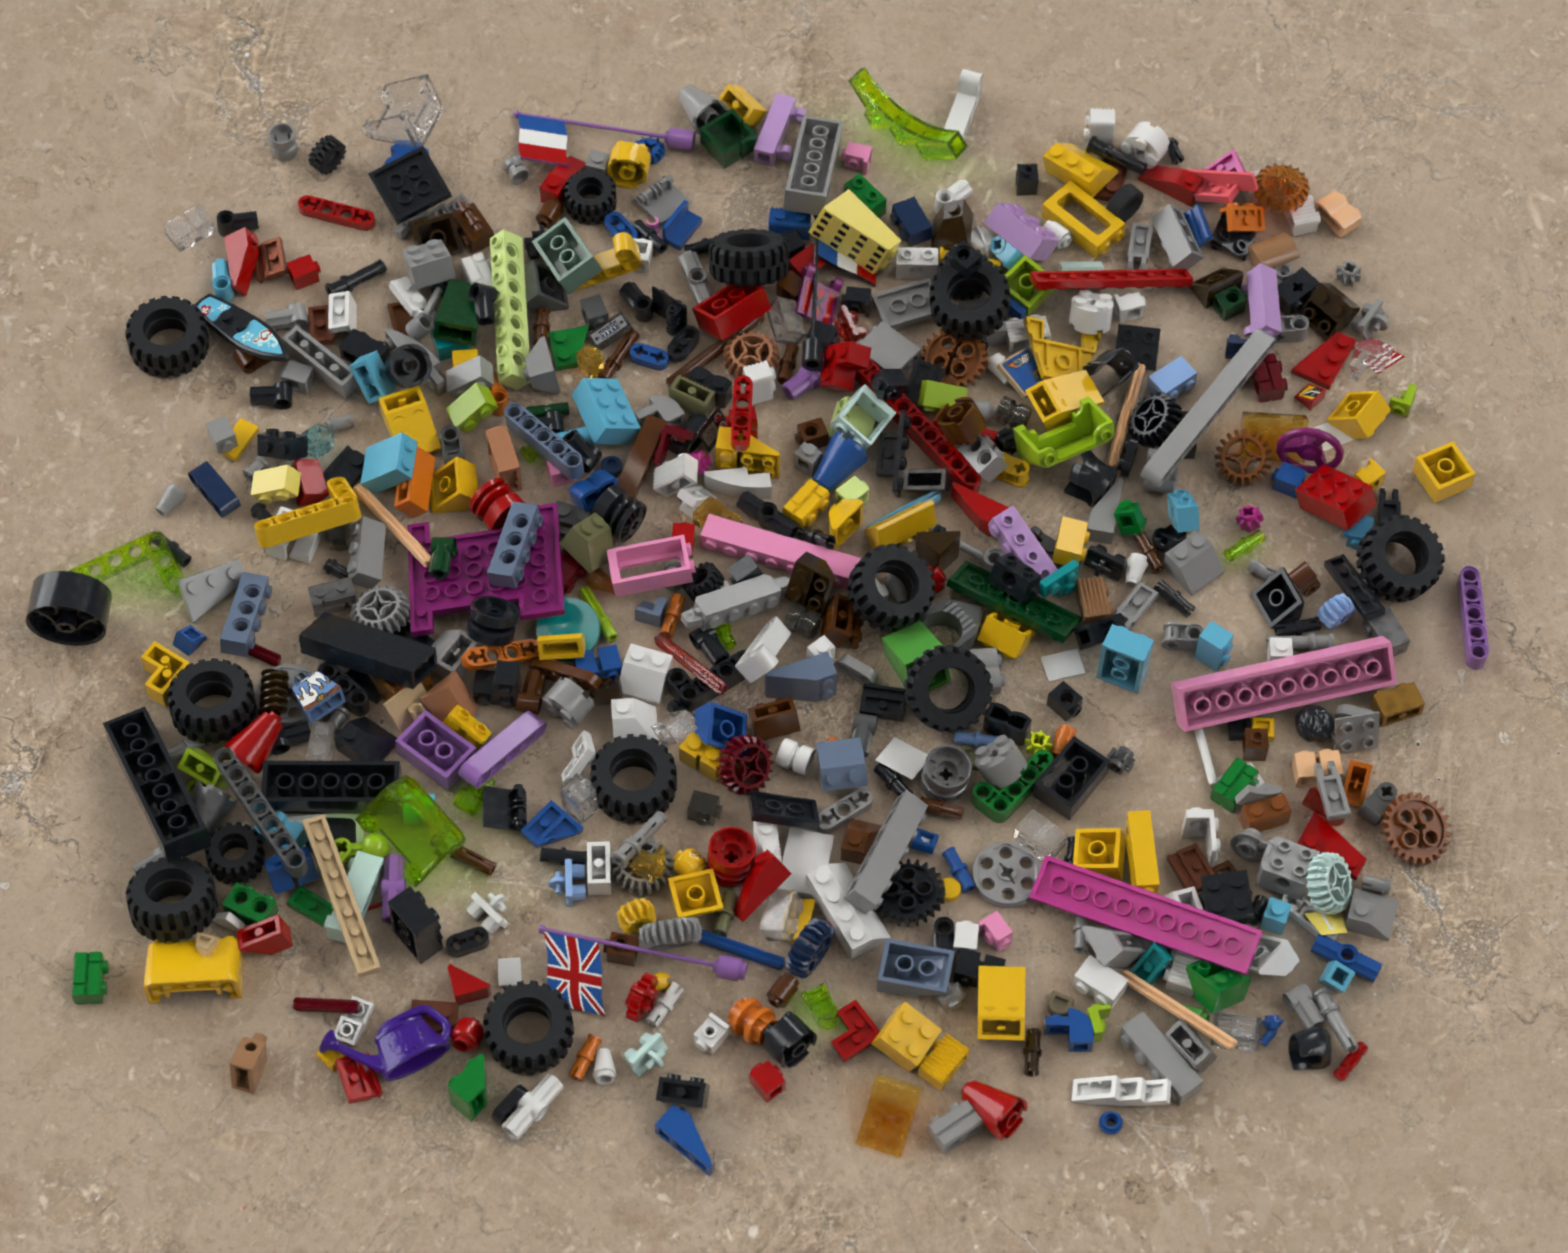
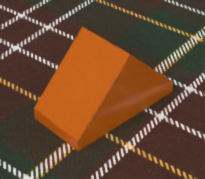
(1356, 782)

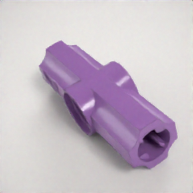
(802, 382)
(392, 883)

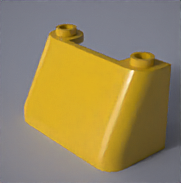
(183, 969)

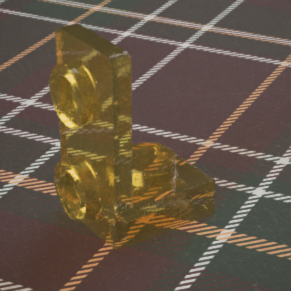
(716, 508)
(649, 865)

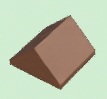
(446, 695)

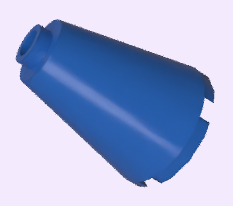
(839, 461)

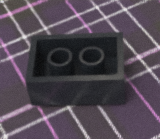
(1071, 778)
(416, 924)

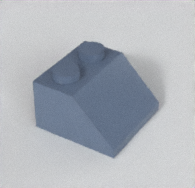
(841, 764)

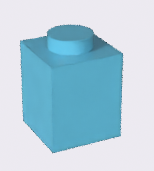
(1276, 916)
(1336, 976)

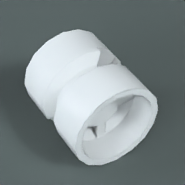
(796, 757)

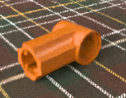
(500, 396)

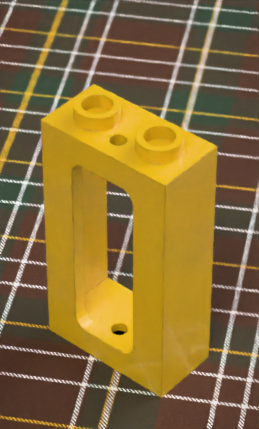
(1089, 241)
(1141, 851)

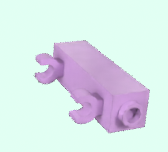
(774, 130)
(1263, 300)

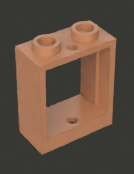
(503, 457)

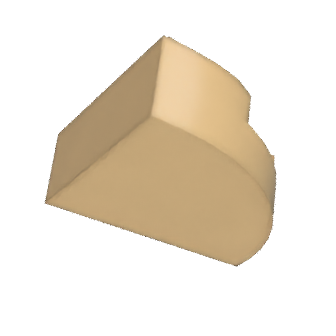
(206, 943)

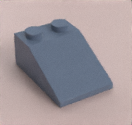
(803, 680)
(914, 969)

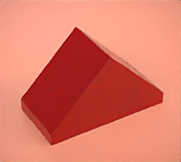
(466, 986)

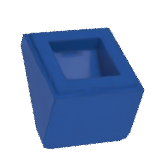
(188, 639)

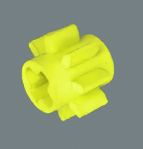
(1037, 742)

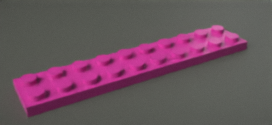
(1146, 915)

